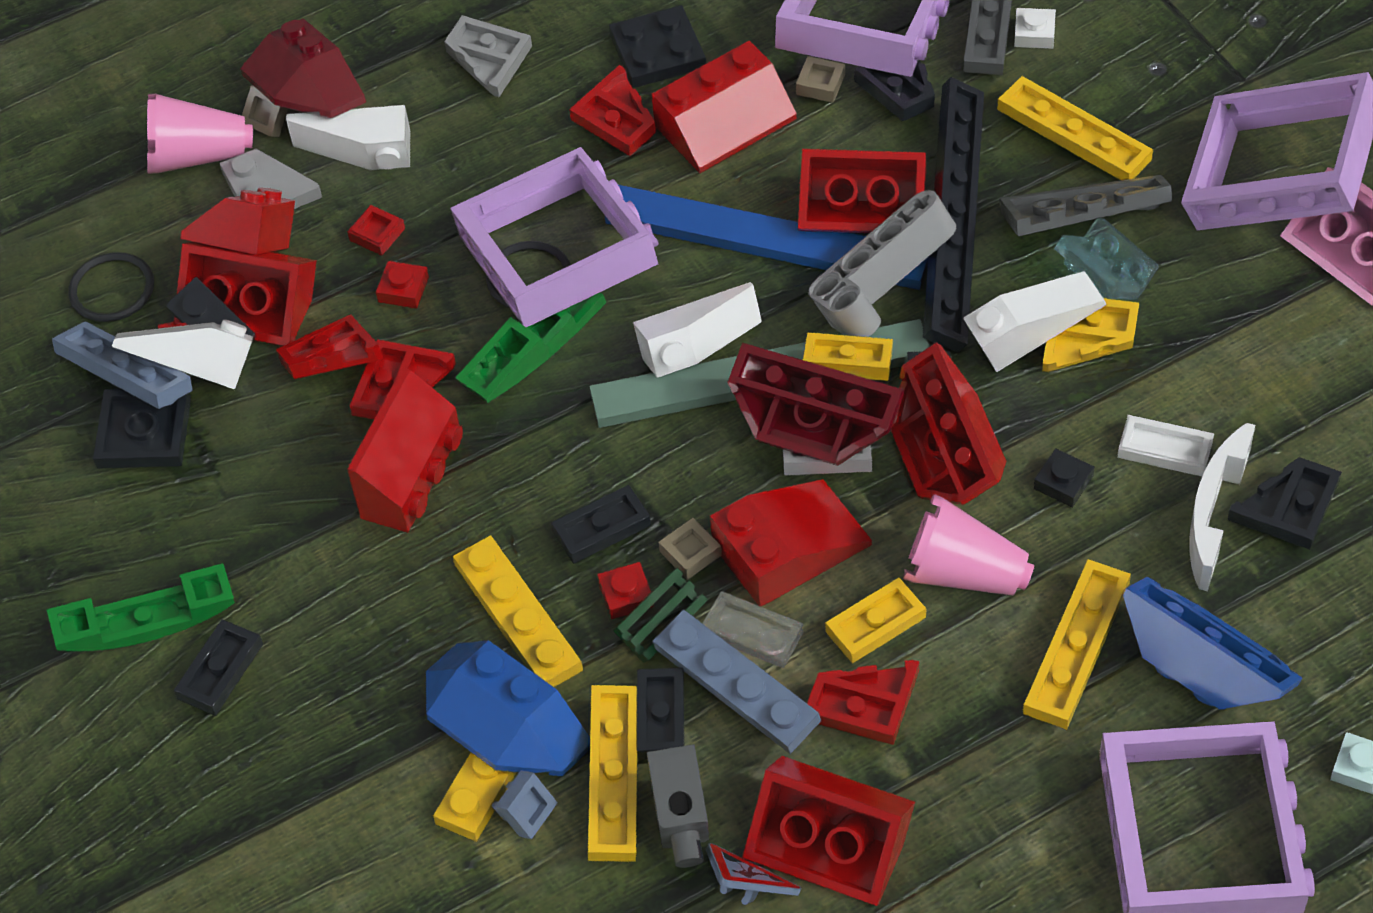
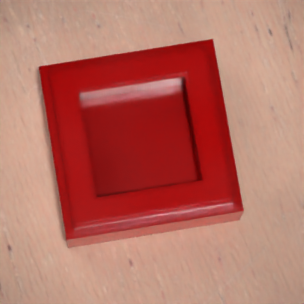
(376, 230)

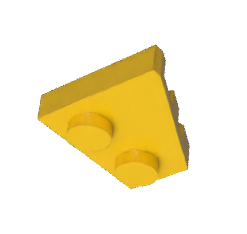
(1095, 336)

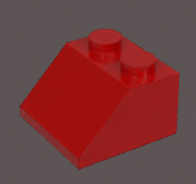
(246, 223)

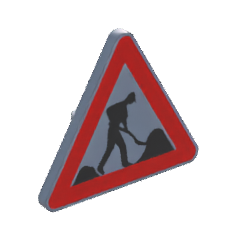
(740, 873)

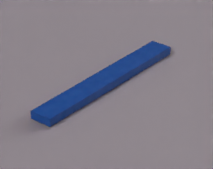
(747, 232)

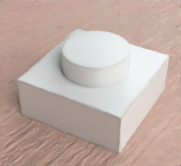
(1035, 28)

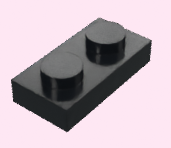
(200, 305)
(601, 524)
(218, 667)
(660, 710)

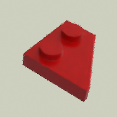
(615, 113)
(329, 349)
(381, 374)

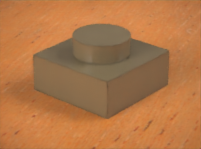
(820, 79)
(263, 113)
(690, 548)

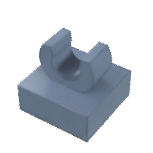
(525, 804)

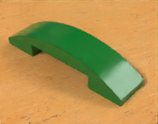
(143, 617)

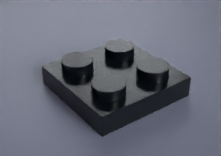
(657, 46)
(139, 434)

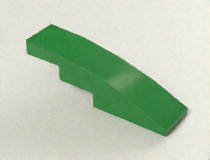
(520, 349)

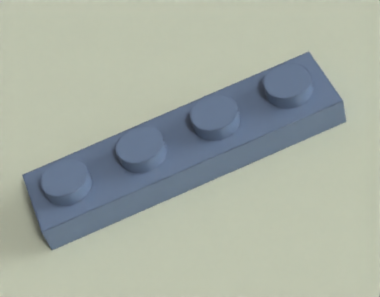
(141, 377)
(737, 681)

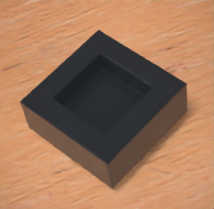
(1063, 477)

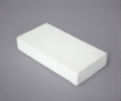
(1165, 445)

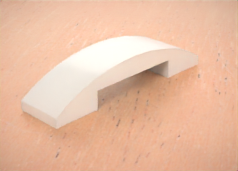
(1225, 465)

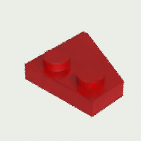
(865, 699)

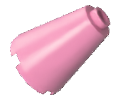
(191, 134)
(965, 554)

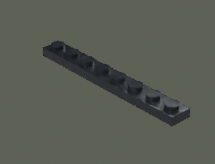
(957, 188)

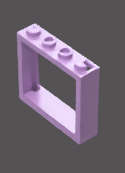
(857, 44)
(539, 189)
(1282, 198)
(1199, 742)

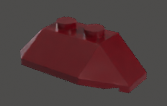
(303, 71)
(810, 405)

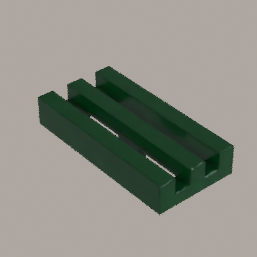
(685, 590)

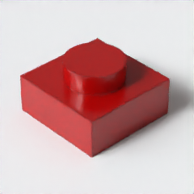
(402, 284)
(623, 589)

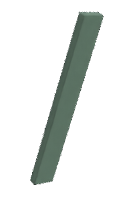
(707, 382)

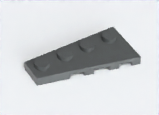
(1077, 204)

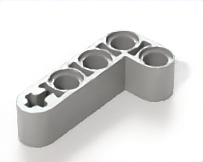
(879, 263)

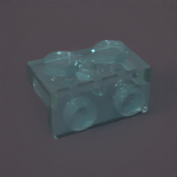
(1109, 260)

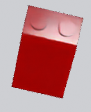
(786, 537)

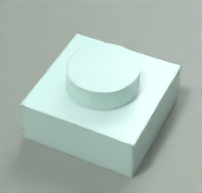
(1355, 763)

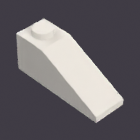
(362, 136)
(1031, 316)
(696, 329)
(198, 349)

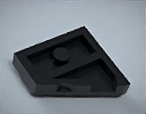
(898, 93)
(1290, 503)

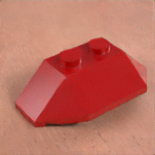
(945, 431)

